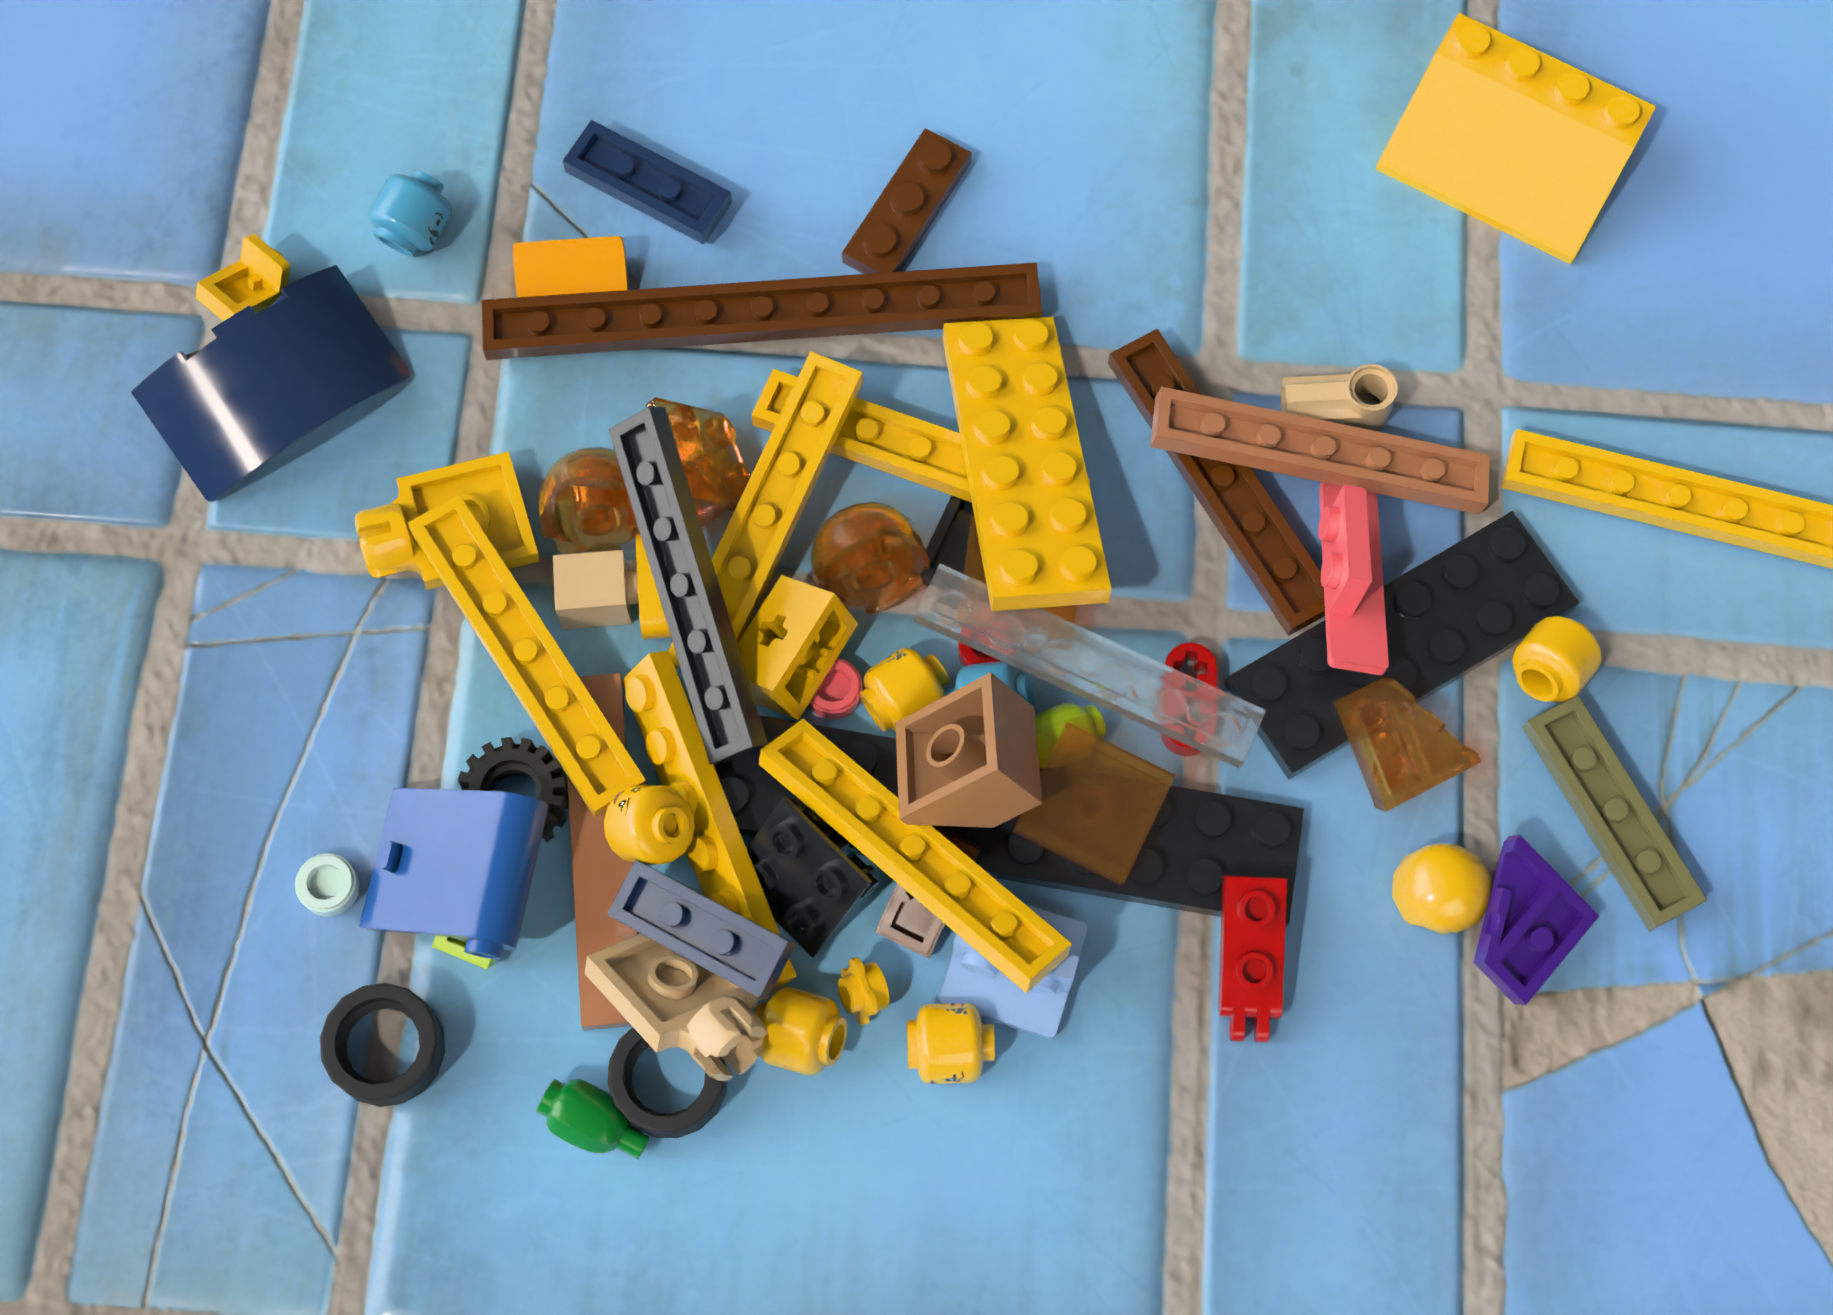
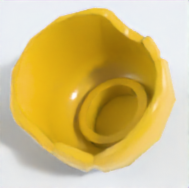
(1442, 888)

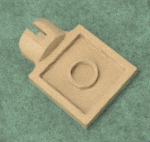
(680, 1004)

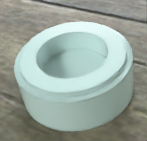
(327, 885)

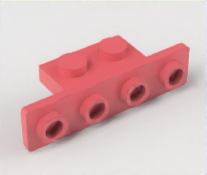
(1352, 579)

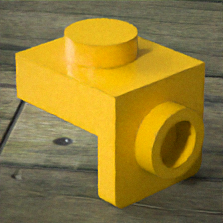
(250, 281)

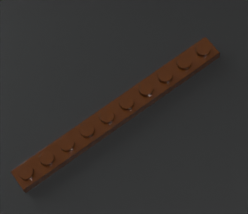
(757, 311)

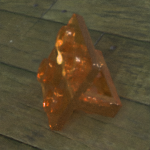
(708, 457)

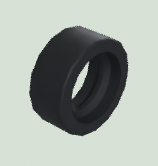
(346, 1015)
(647, 1120)

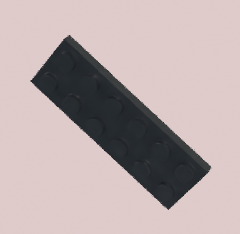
(1438, 628)

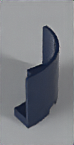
(269, 380)

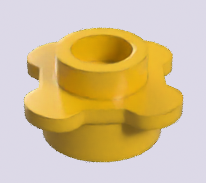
(863, 990)

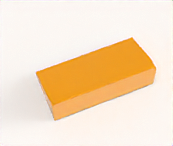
(570, 266)

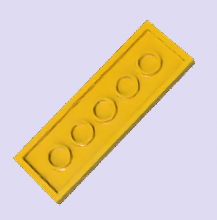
(1025, 465)

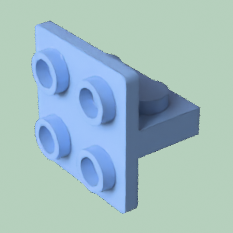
(999, 999)

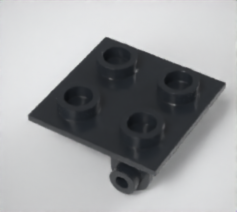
(806, 874)

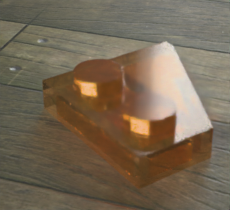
(1399, 743)

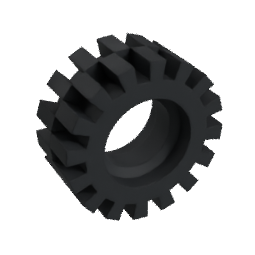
(526, 761)

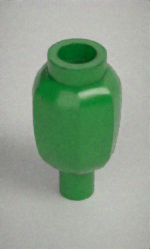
(589, 1119)

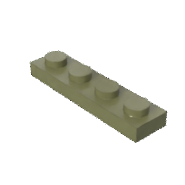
(1614, 813)

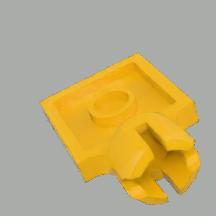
(487, 489)

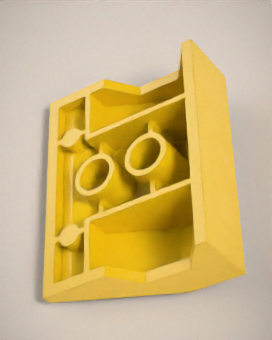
(1515, 137)

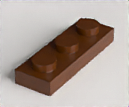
(907, 205)

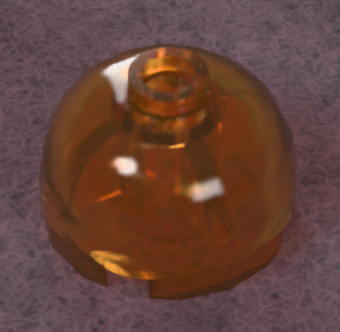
(586, 503)
(869, 556)

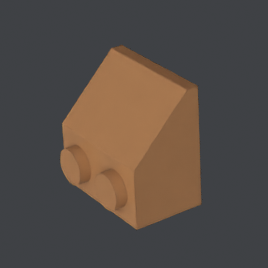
(969, 758)

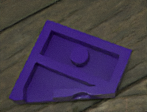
(1528, 922)

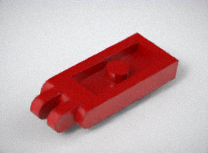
(1252, 953)

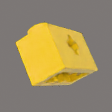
(793, 644)

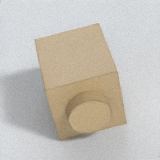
(594, 589)

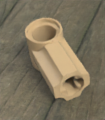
(1335, 398)

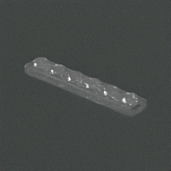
(1092, 667)

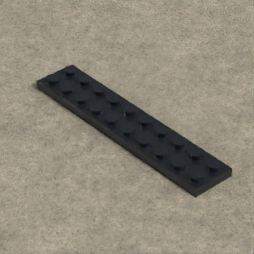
(1178, 866)

